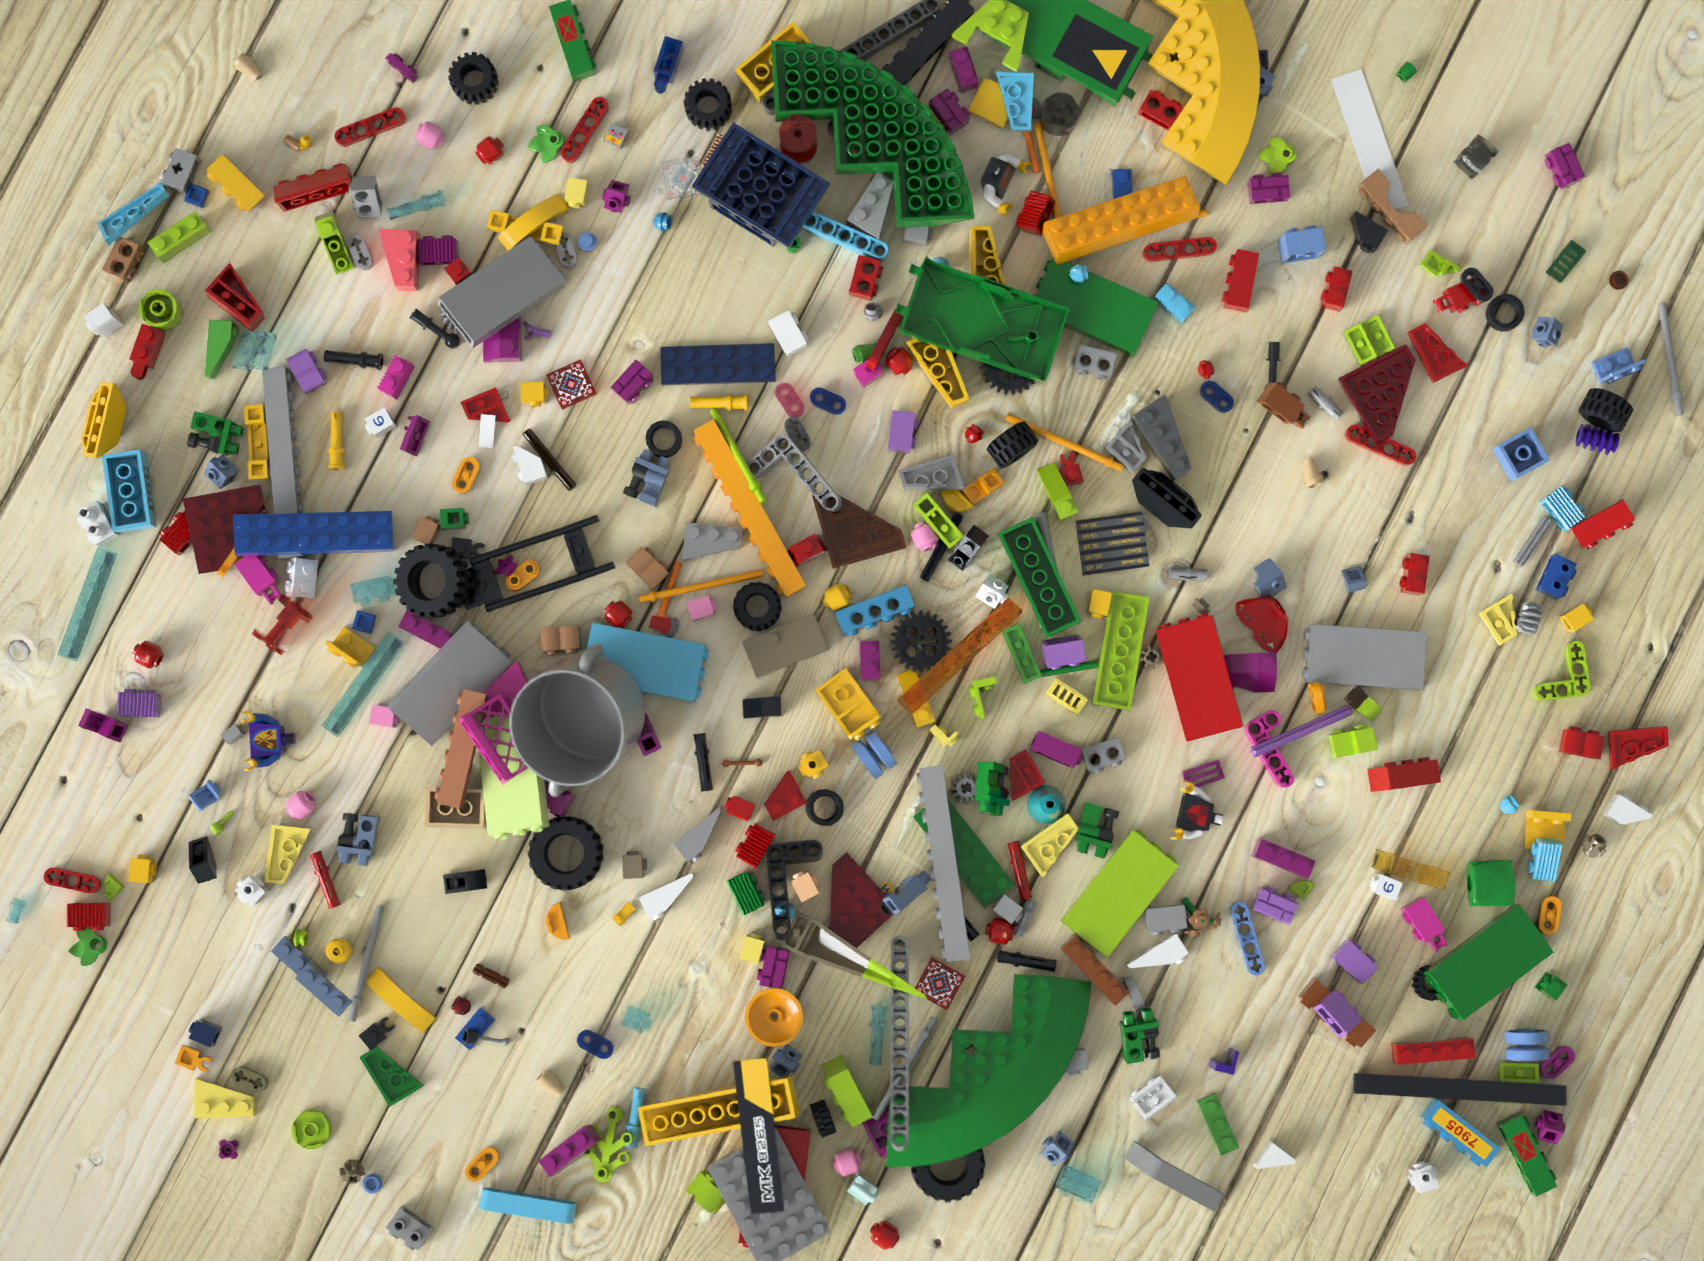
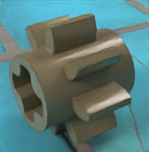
(1148, 662)
(1594, 845)
(352, 1171)

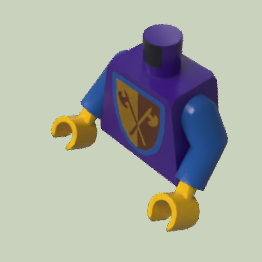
(266, 740)

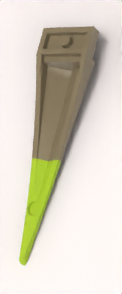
(822, 945)

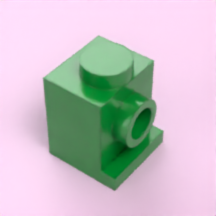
(447, 516)
(1551, 986)

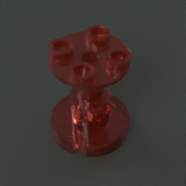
(798, 138)
(286, 619)

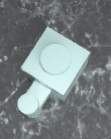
(863, 1189)

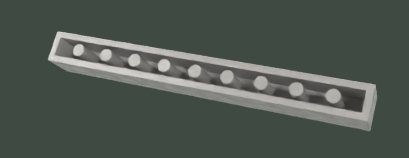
(281, 443)
(944, 864)

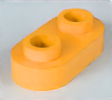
(465, 475)
(523, 576)
(1316, 697)
(1551, 915)
(482, 1163)

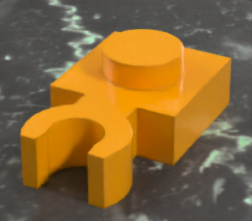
(228, 562)
(190, 1058)

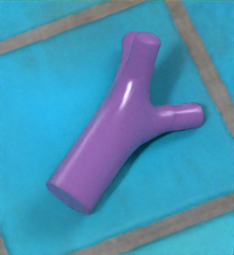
(536, 331)

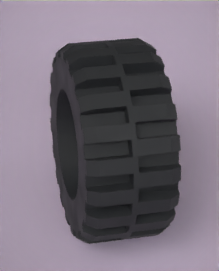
(409, 575)
(584, 872)
(951, 1189)

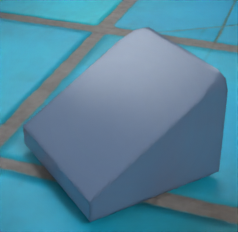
(1354, 579)

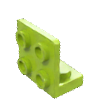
(985, 685)

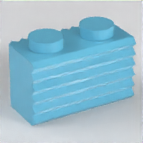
(1174, 303)
(1563, 508)
(1545, 859)

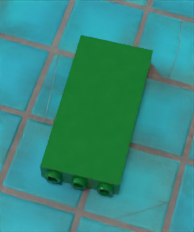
(1098, 307)
(1487, 962)

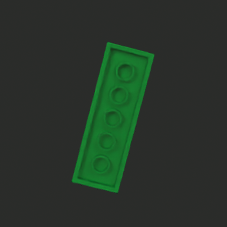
(974, 861)

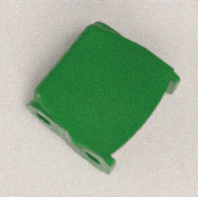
(1490, 883)

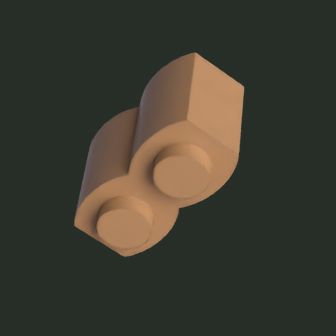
(647, 567)
(561, 639)

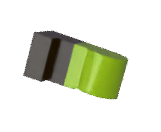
(1363, 703)

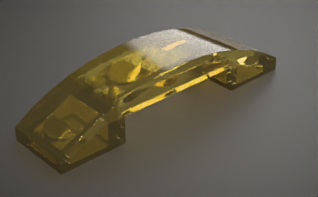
(1410, 869)

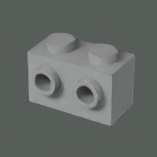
(409, 1228)

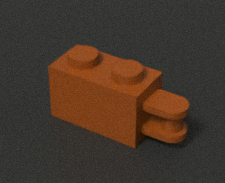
(1283, 404)

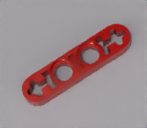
(582, 128)
(370, 129)
(1179, 247)
(884, 340)
(1379, 448)

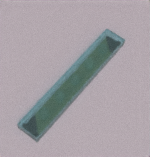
(87, 604)
(363, 684)

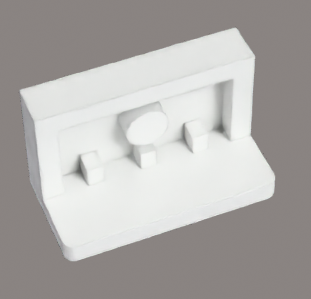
(301, 578)
(1152, 1097)

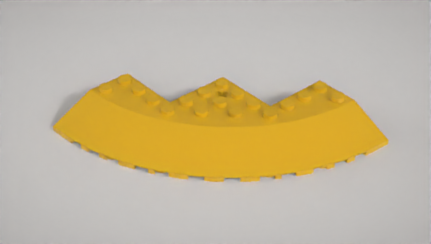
(1220, 72)

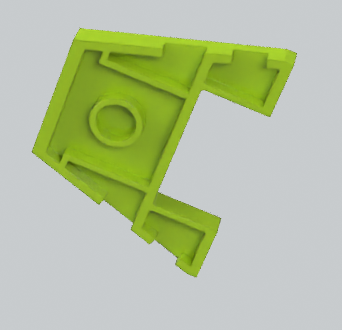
(1003, 22)

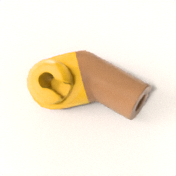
(300, 144)

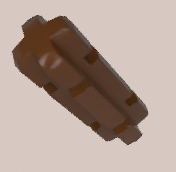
(491, 975)

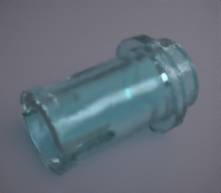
(15, 910)

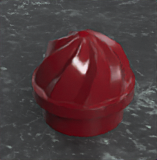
(461, 1005)

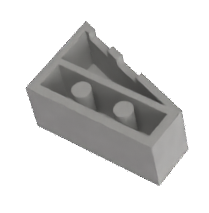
(872, 207)

